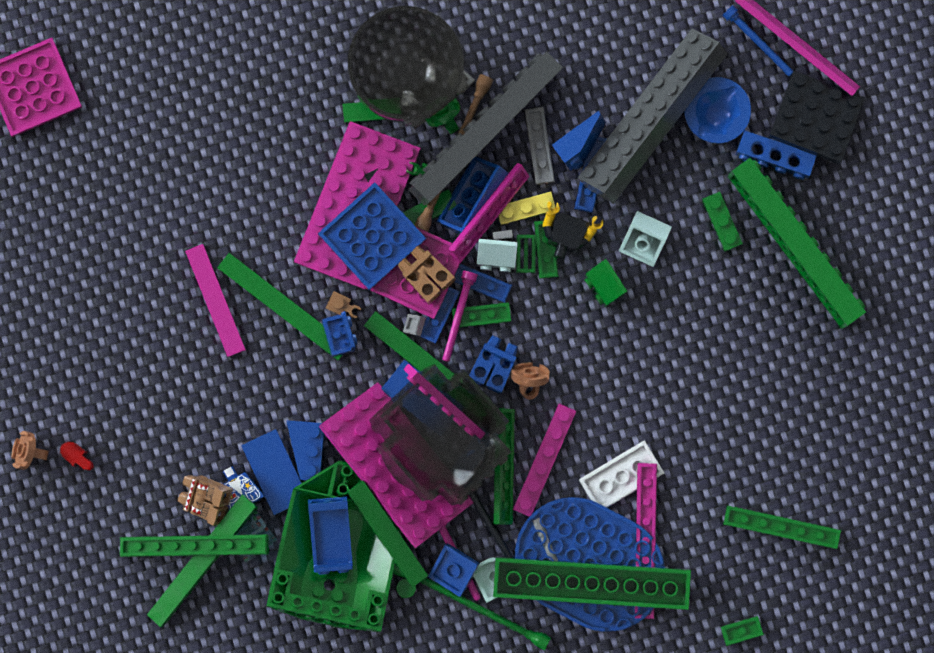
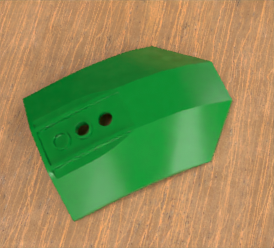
(357, 595)

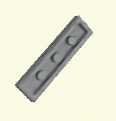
(539, 146)

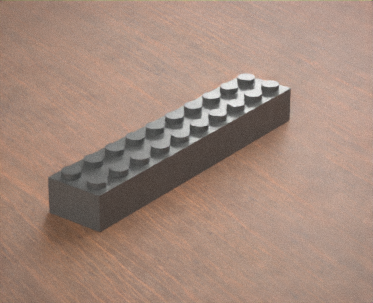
(652, 115)
(485, 128)

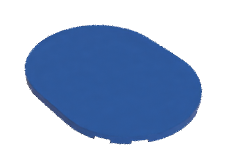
(588, 534)

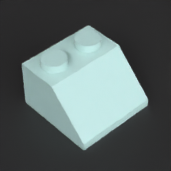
(645, 238)
(496, 255)

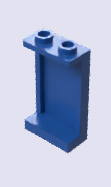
(330, 535)

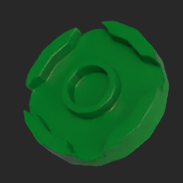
(446, 117)

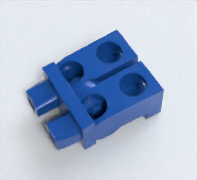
(495, 359)

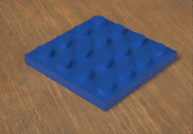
(372, 236)

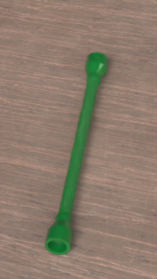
(539, 639)

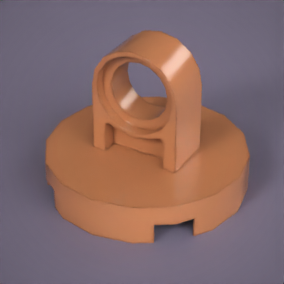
(530, 376)
(25, 450)

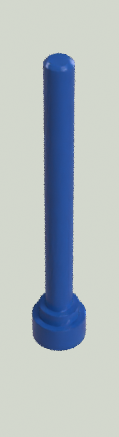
(732, 15)

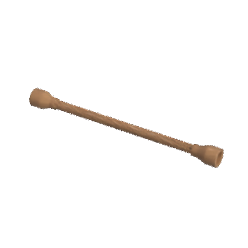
(482, 87)

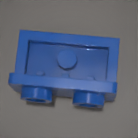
(339, 334)

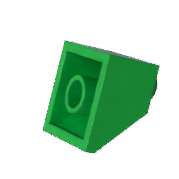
(605, 283)

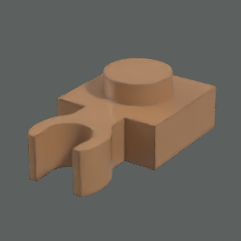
(340, 303)

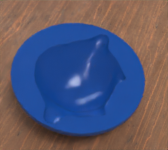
(718, 111)

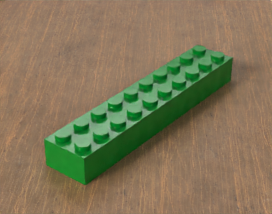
(796, 243)
(592, 583)

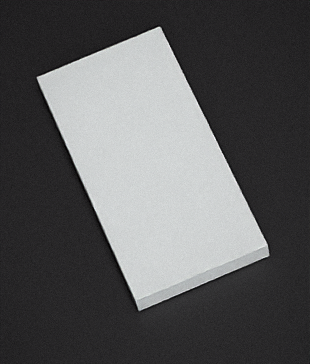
(618, 476)

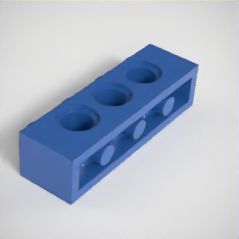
(749, 140)

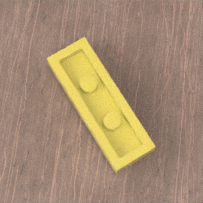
(526, 208)

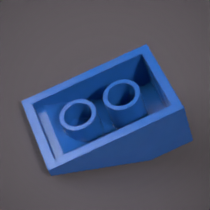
(578, 143)

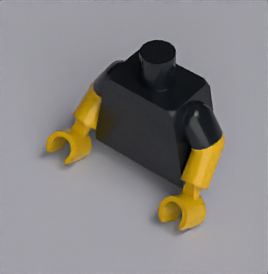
(566, 231)

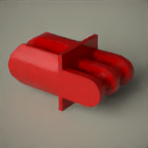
(75, 455)

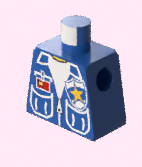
(241, 485)

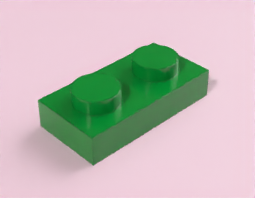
(741, 630)

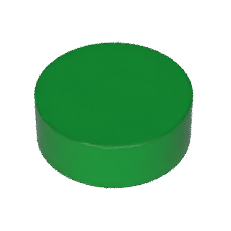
(404, 589)

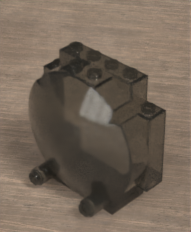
(429, 449)

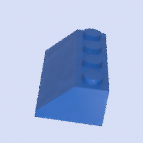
(471, 193)

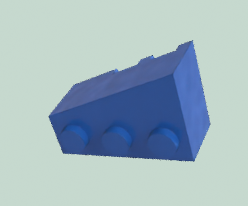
(307, 446)

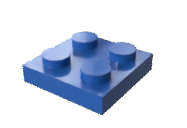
(453, 570)

